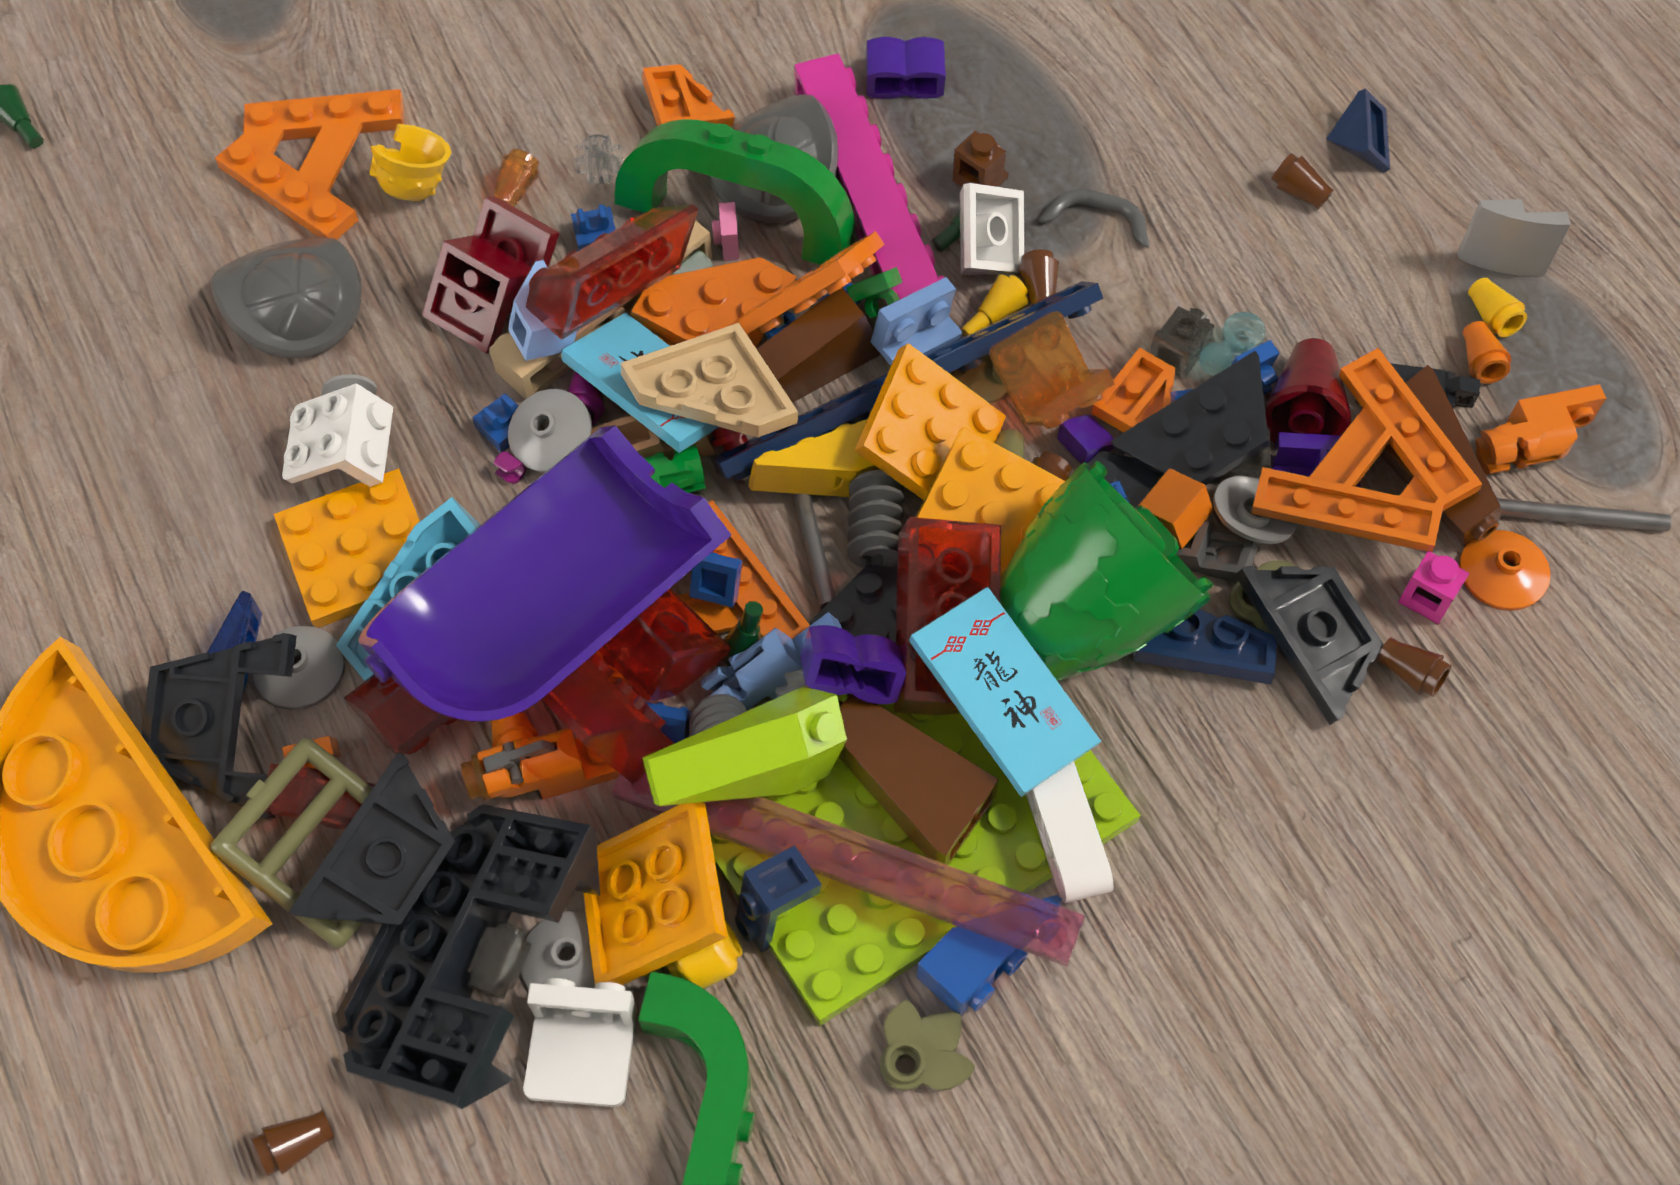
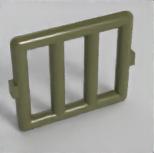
(260, 798)

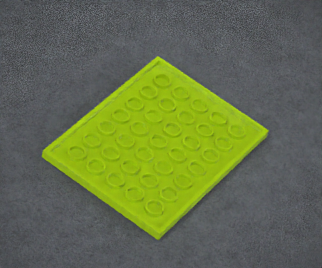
(856, 942)

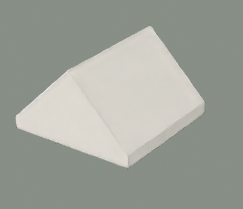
(991, 229)

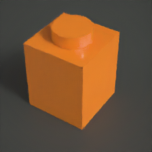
(1179, 505)

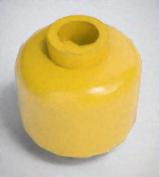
(710, 963)

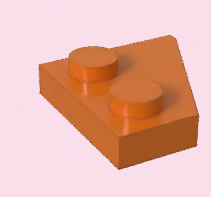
(678, 96)
(1138, 391)

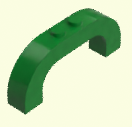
(747, 161)
(696, 1018)

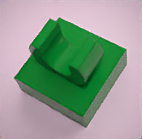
(874, 288)

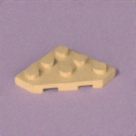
(712, 381)

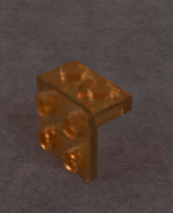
(1047, 372)

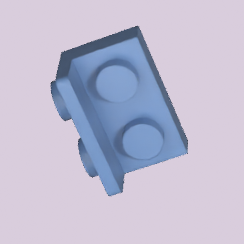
(917, 320)

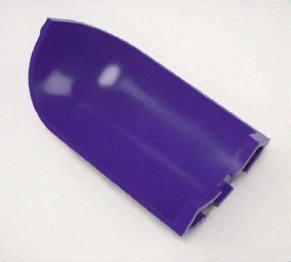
(541, 584)

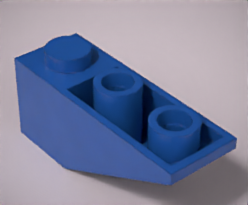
(967, 965)

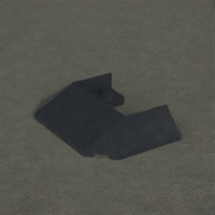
(410, 1001)

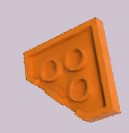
(813, 285)
(709, 299)

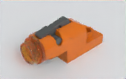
(545, 763)

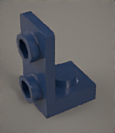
(770, 891)

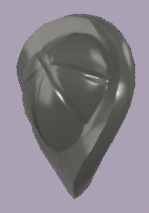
(792, 121)
(291, 296)

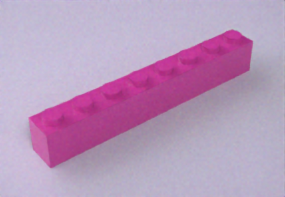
(869, 175)

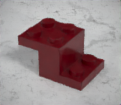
(485, 271)

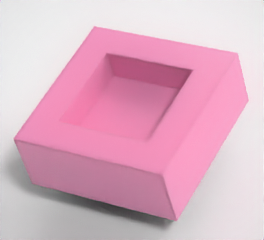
(726, 232)

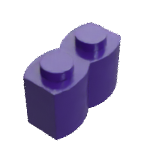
(905, 68)
(858, 665)

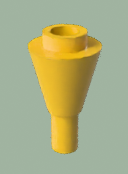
(1003, 299)

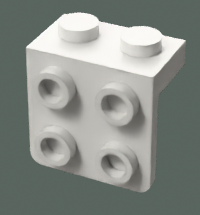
(339, 431)
(580, 1043)

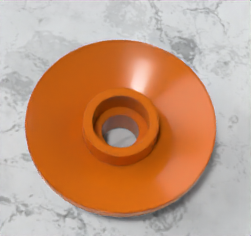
(1498, 583)

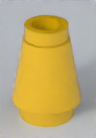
(1497, 307)

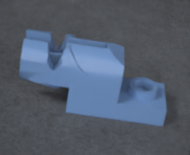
(761, 666)

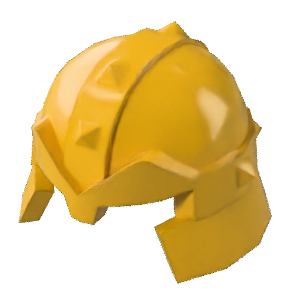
(413, 169)

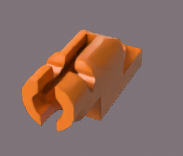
(1538, 429)

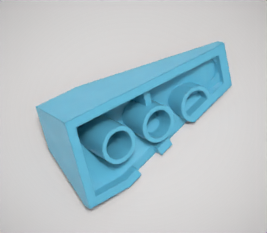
(423, 547)

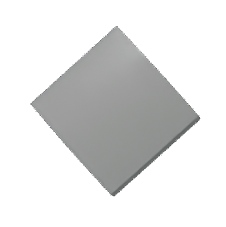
(1512, 241)

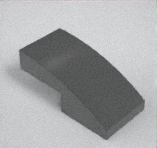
(1217, 553)

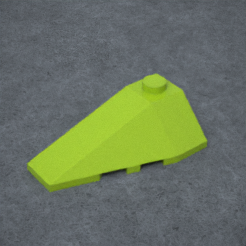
(754, 753)

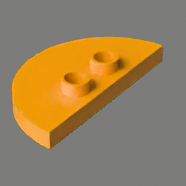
(99, 836)

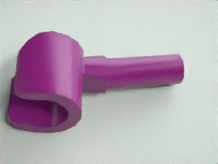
(509, 467)

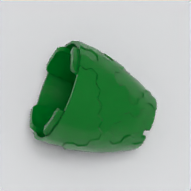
(1096, 577)

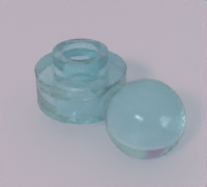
(1219, 356)

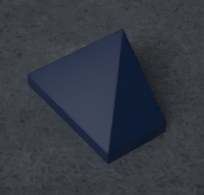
(1364, 131)

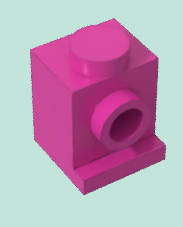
(1439, 577)

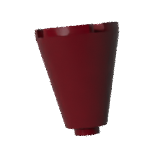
(1309, 393)

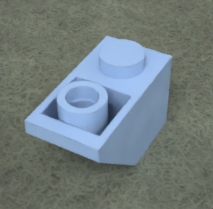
(528, 331)

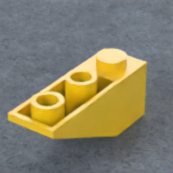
(813, 465)

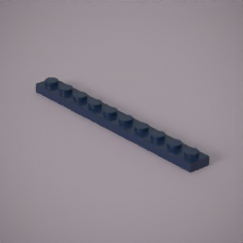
(856, 404)

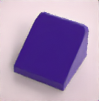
(1084, 437)

